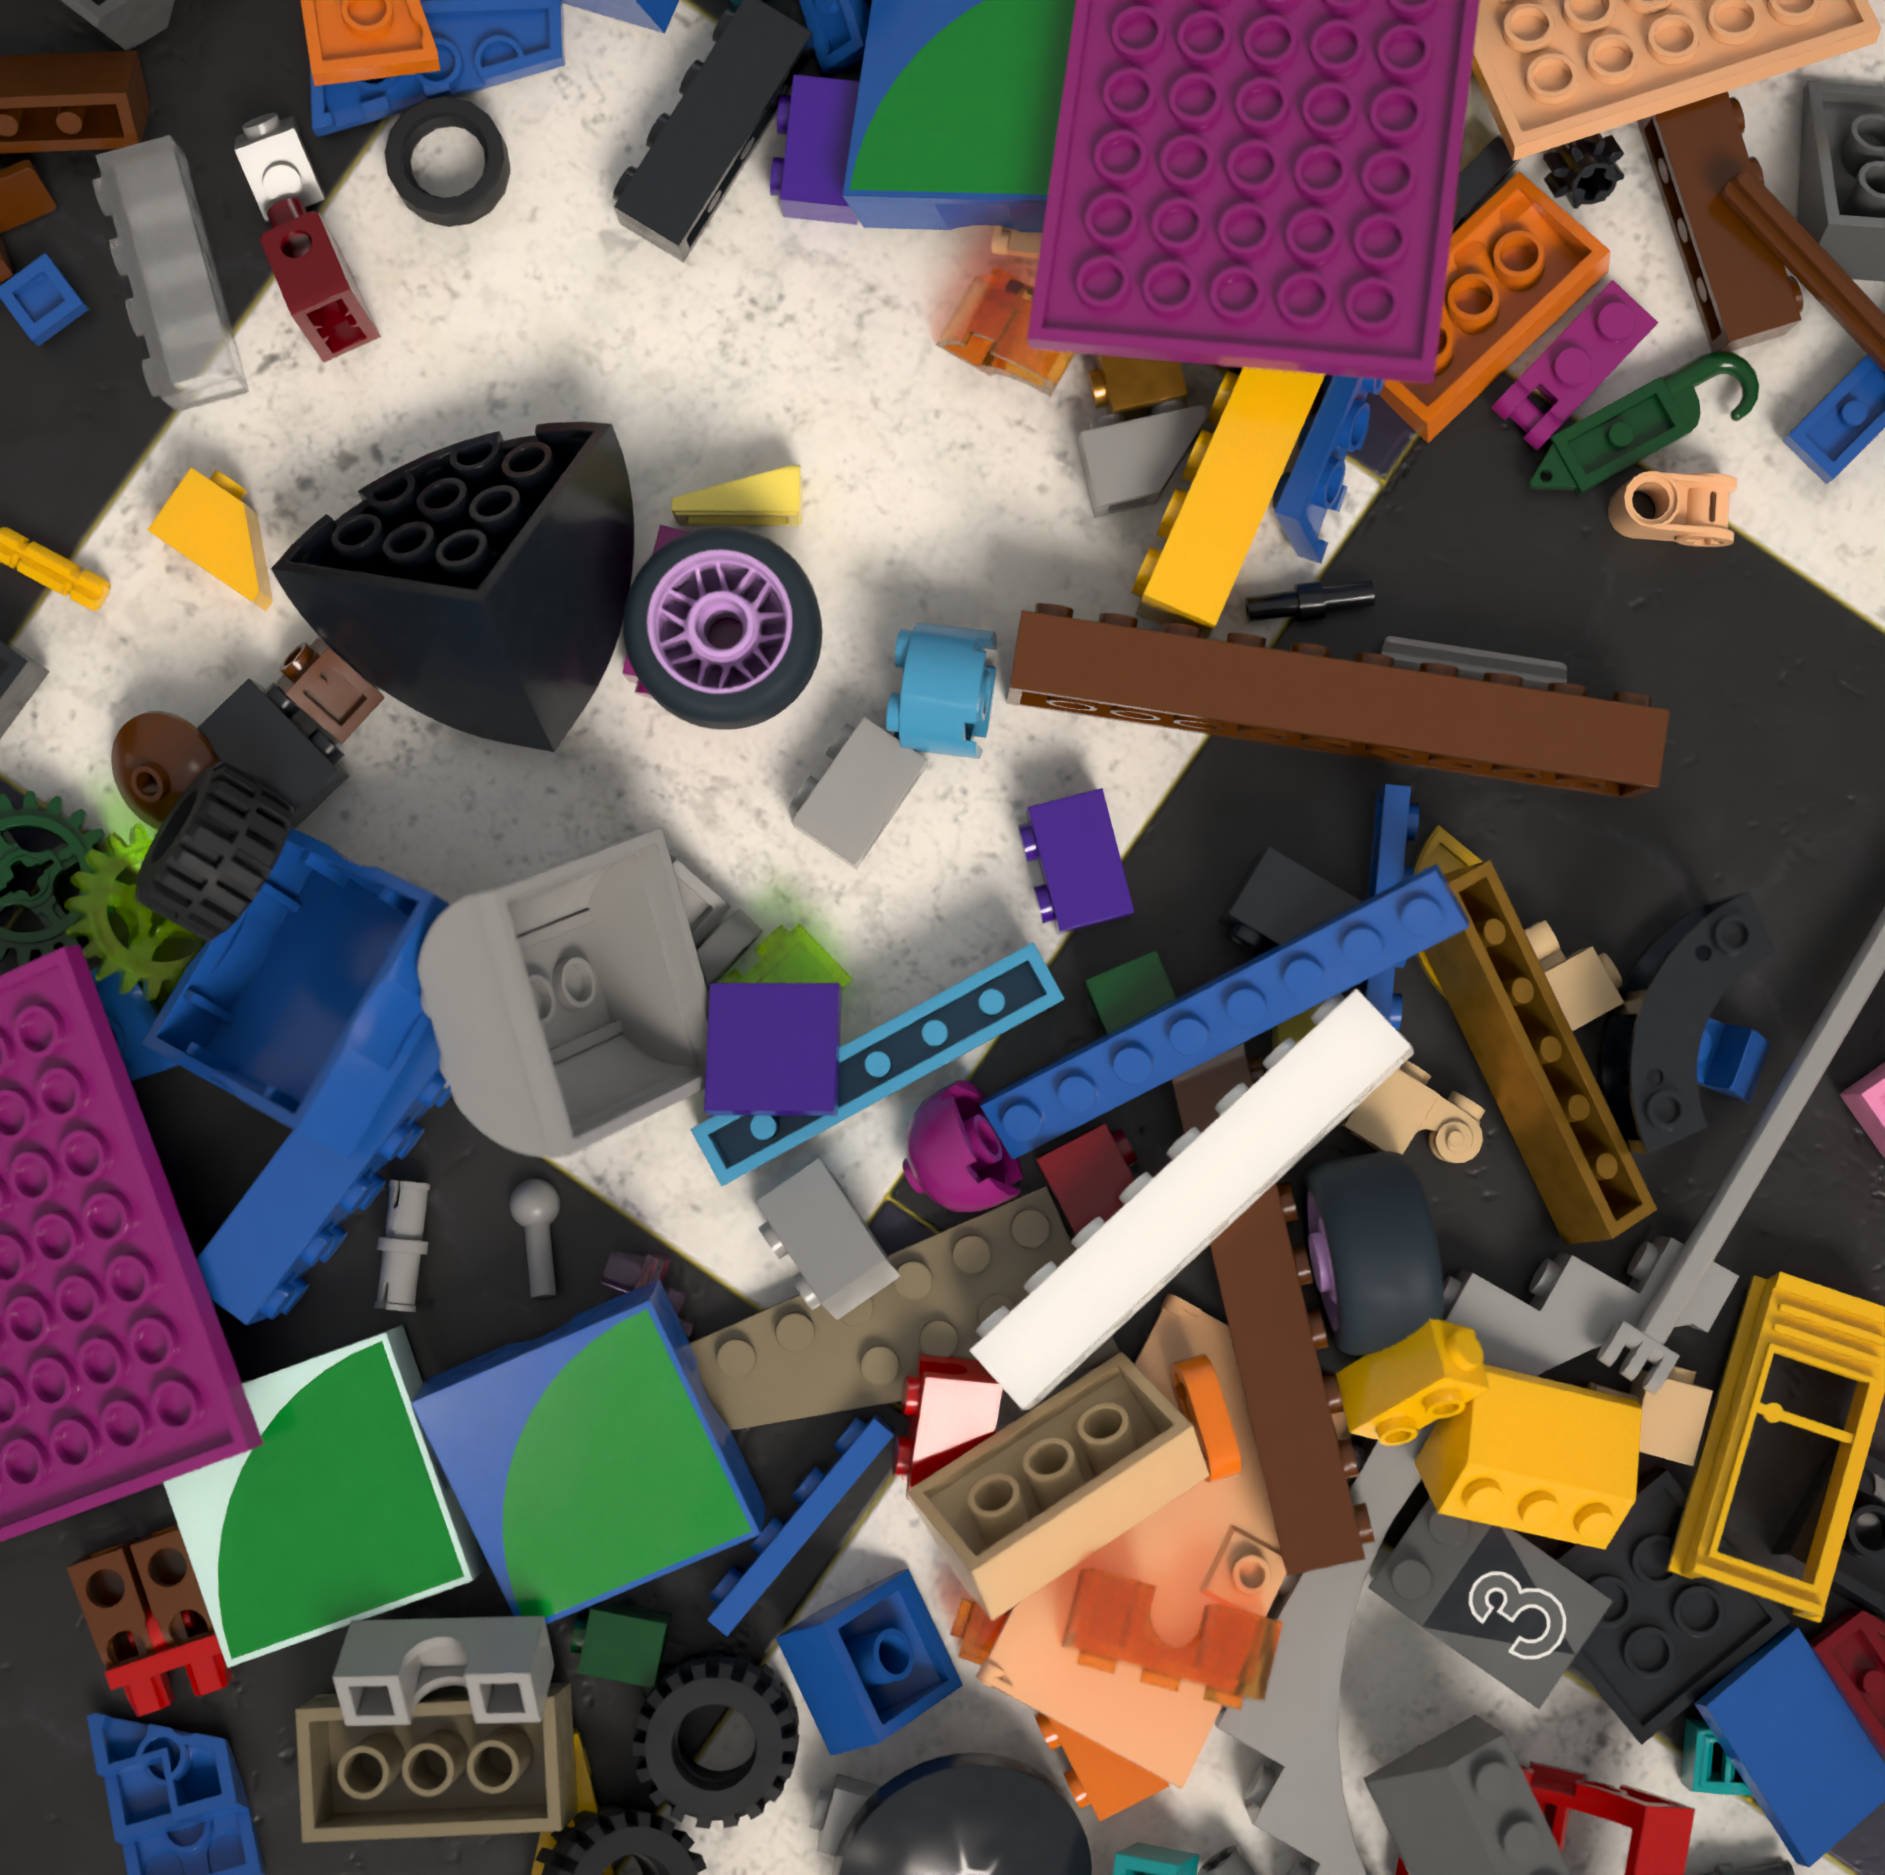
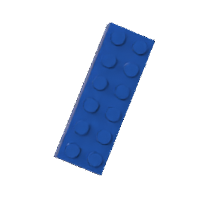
(307, 1194)

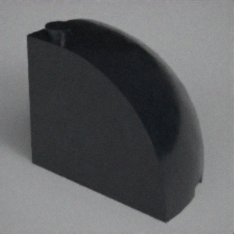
(480, 580)

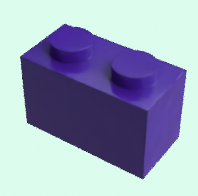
(817, 148)
(1077, 862)

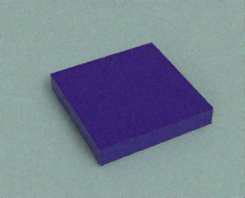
(773, 1049)

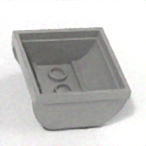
(569, 999)

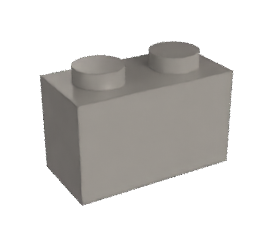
(857, 791)
(826, 1240)

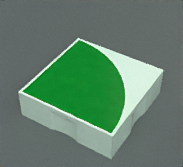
(333, 1509)

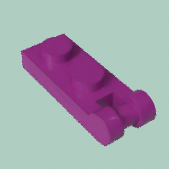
(1576, 363)

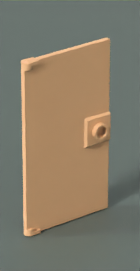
(1197, 1550)

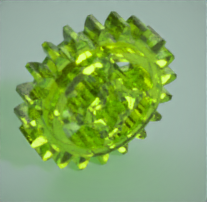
(103, 890)

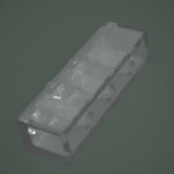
(170, 274)

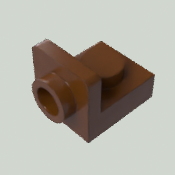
(328, 688)

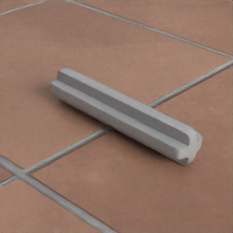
(1473, 662)

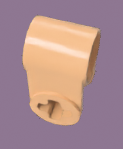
(1687, 508)

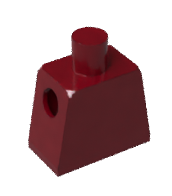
(316, 280)

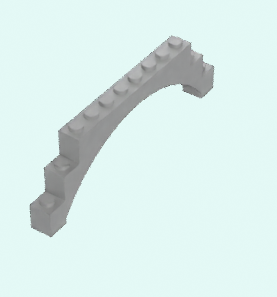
(1299, 1719)

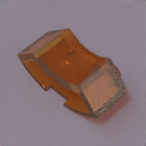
(992, 333)

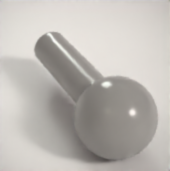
(535, 1207)

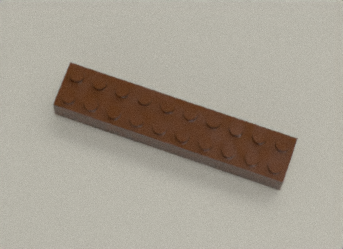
(1337, 704)

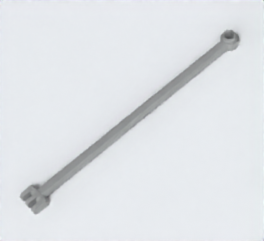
(1746, 1172)

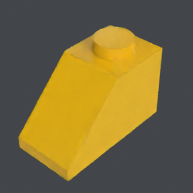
(217, 533)

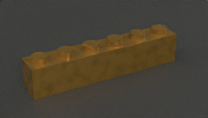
(1536, 1066)

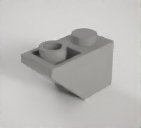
(1135, 459)

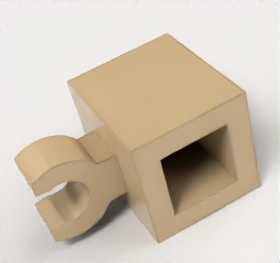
(1581, 981)
(1671, 1417)

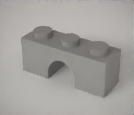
(398, 1662)

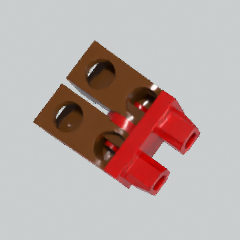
(149, 1618)

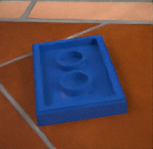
(1796, 1745)

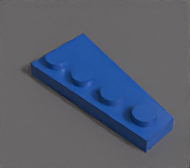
(476, 48)
(1320, 468)

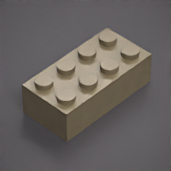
(436, 1773)

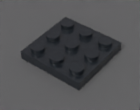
(1664, 1632)

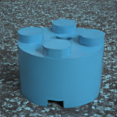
(943, 689)

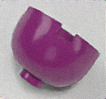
(958, 1153)

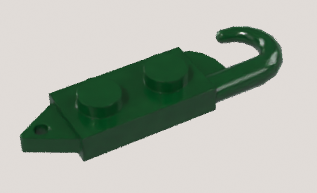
(1639, 424)

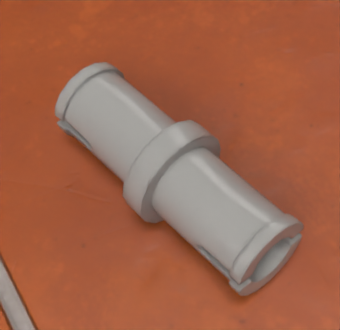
(402, 1246)

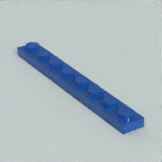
(1226, 1011)

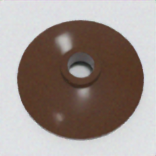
(156, 762)

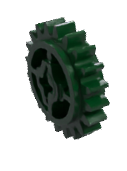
(64, 856)

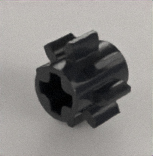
(1584, 169)

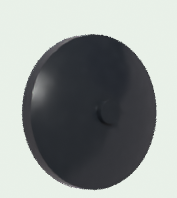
(965, 1820)

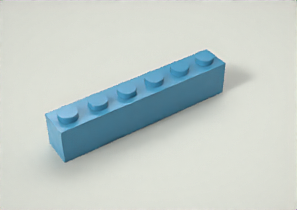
(892, 1059)

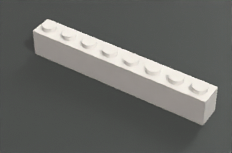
(1191, 1200)

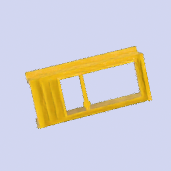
(1817, 1329)

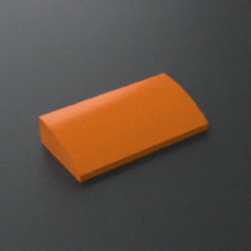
(1506, 284)

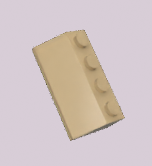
(1059, 1484)

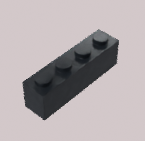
(713, 127)

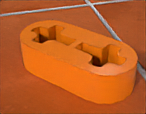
(1204, 1406)

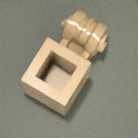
(1405, 1106)

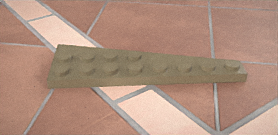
(809, 1364)

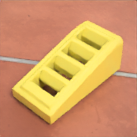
(756, 500)

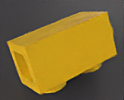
(1413, 1383)

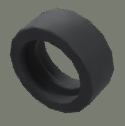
(421, 121)

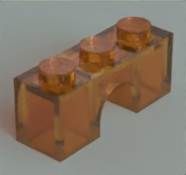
(1114, 1626)

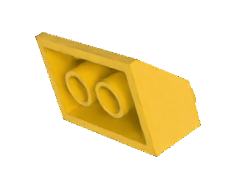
(1537, 1459)

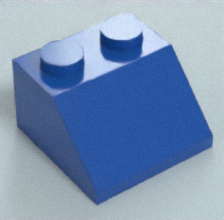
(869, 1663)

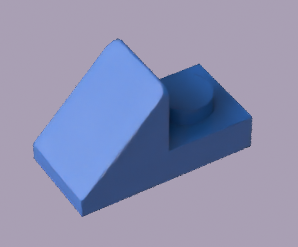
(1731, 1059)

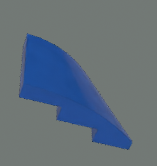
(175, 1800)

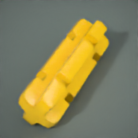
(52, 570)

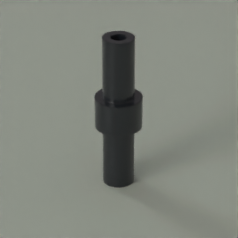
(1310, 601)

